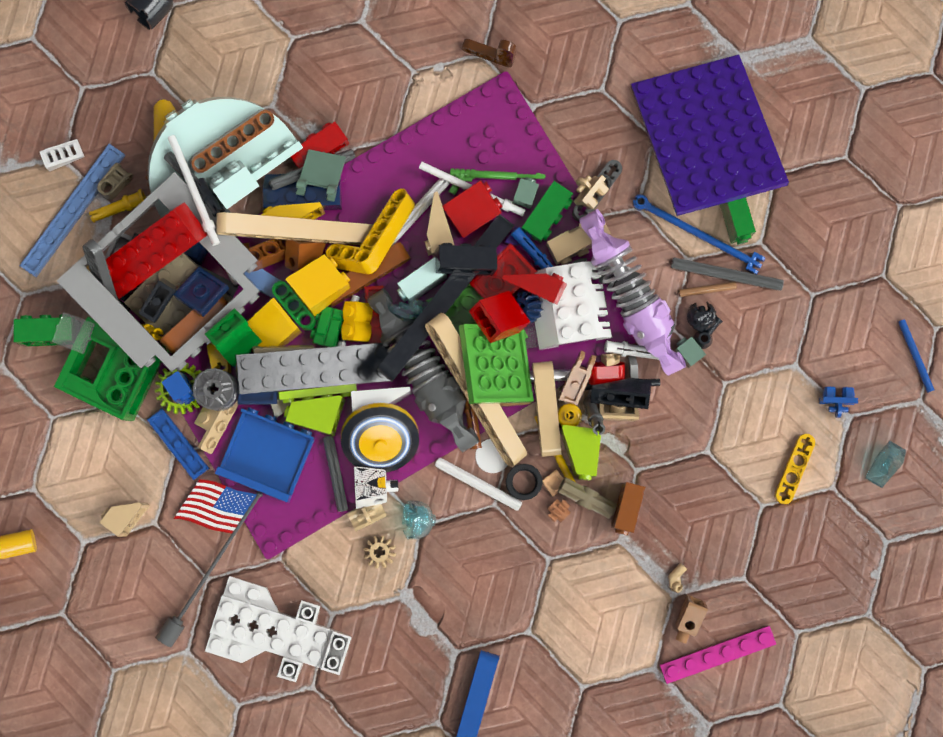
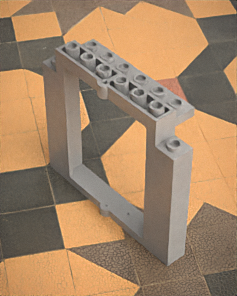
(120, 323)

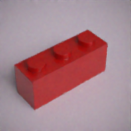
(328, 140)

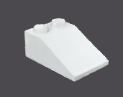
(389, 395)

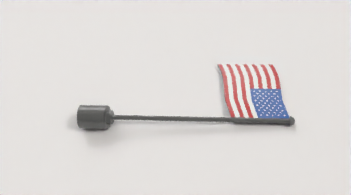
(216, 509)

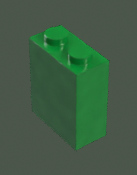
(738, 221)

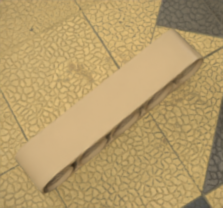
(546, 408)

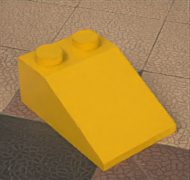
(301, 211)

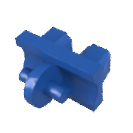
(847, 398)

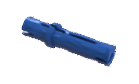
(531, 249)

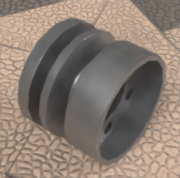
(218, 400)

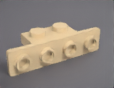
(215, 424)

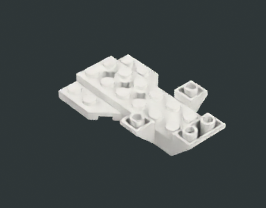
(296, 638)

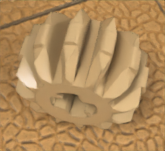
(383, 557)

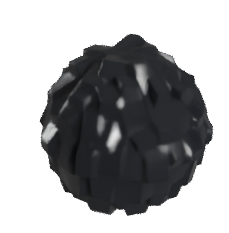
(701, 318)

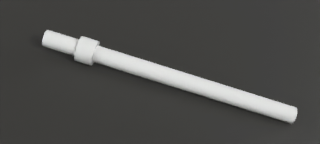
(507, 204)
(208, 225)

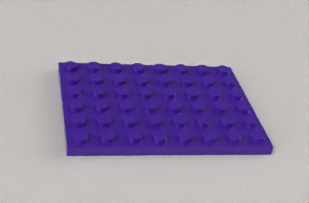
(709, 135)

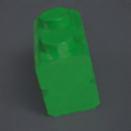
(328, 327)

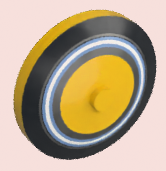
(380, 437)

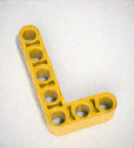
(379, 239)

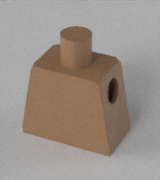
(692, 610)

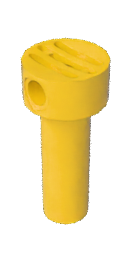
(17, 544)

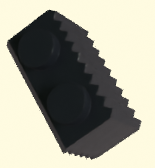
(158, 300)

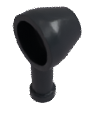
(708, 333)

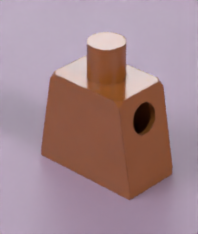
(302, 253)

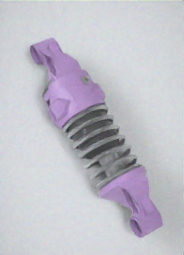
(642, 311)

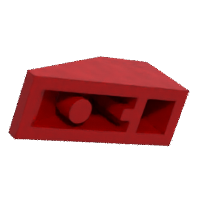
(542, 285)

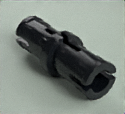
(209, 197)

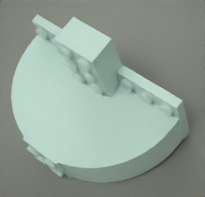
(203, 123)

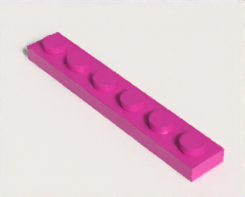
(717, 654)

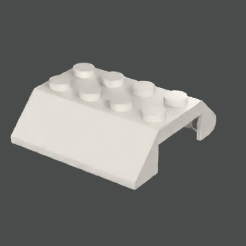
(577, 310)

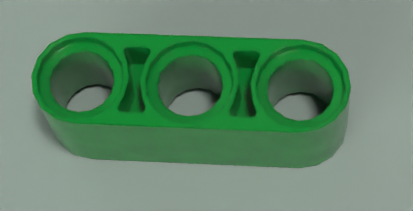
(289, 297)

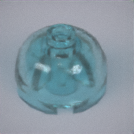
(418, 519)

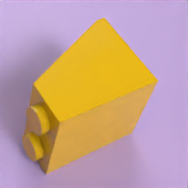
(318, 284)
(273, 325)

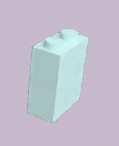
(420, 282)

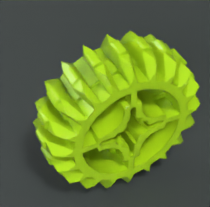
(165, 395)

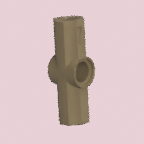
(587, 497)

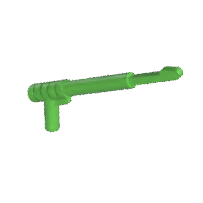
(467, 176)

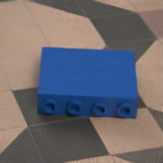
(266, 455)

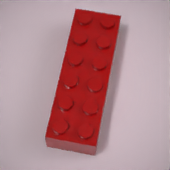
(154, 249)

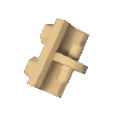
(587, 189)
(366, 516)

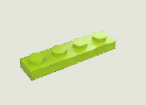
(307, 394)

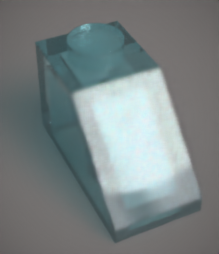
(886, 464)

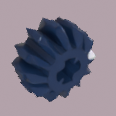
(530, 305)

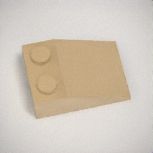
(438, 228)

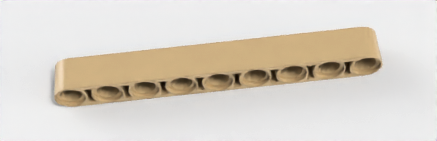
(291, 228)
(490, 415)

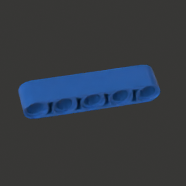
(478, 694)

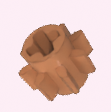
(558, 510)

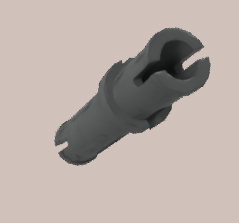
(595, 419)

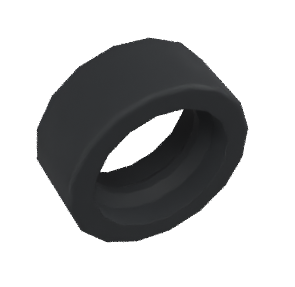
(538, 479)

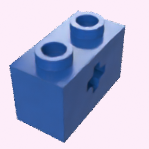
(179, 388)

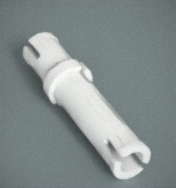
(611, 347)

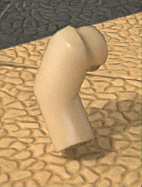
(674, 578)

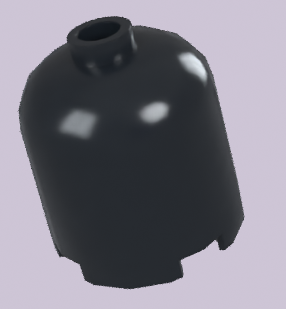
(149, 11)

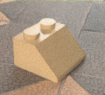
(123, 518)

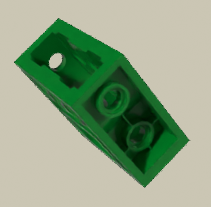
(111, 380)

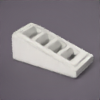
(64, 160)

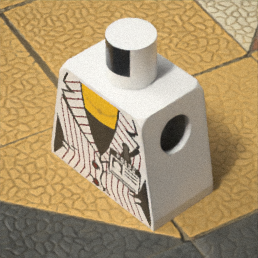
(372, 486)

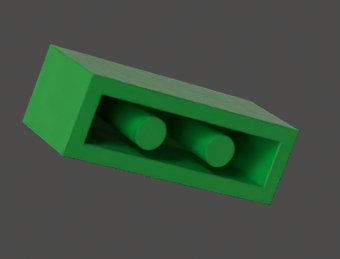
(548, 212)

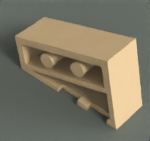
(570, 244)

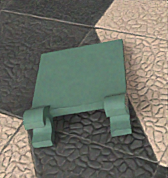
(321, 170)

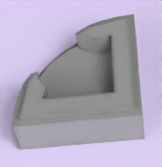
(633, 367)

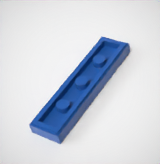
(178, 444)

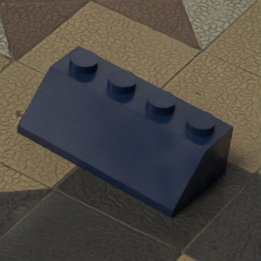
(287, 195)

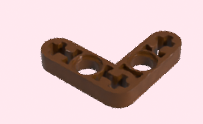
(503, 55)

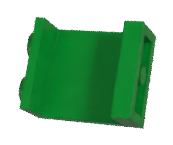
(233, 336)

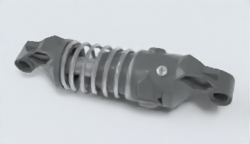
(434, 388)

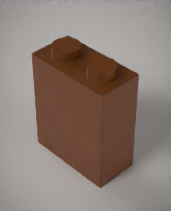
(628, 508)

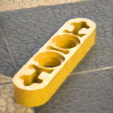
(792, 467)

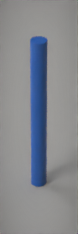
(916, 356)

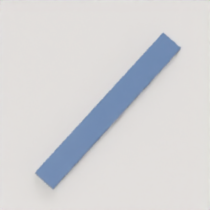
(70, 212)

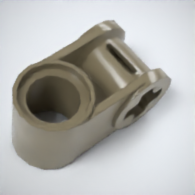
(113, 179)

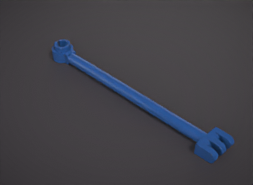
(751, 261)

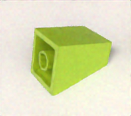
(316, 414)
(582, 450)

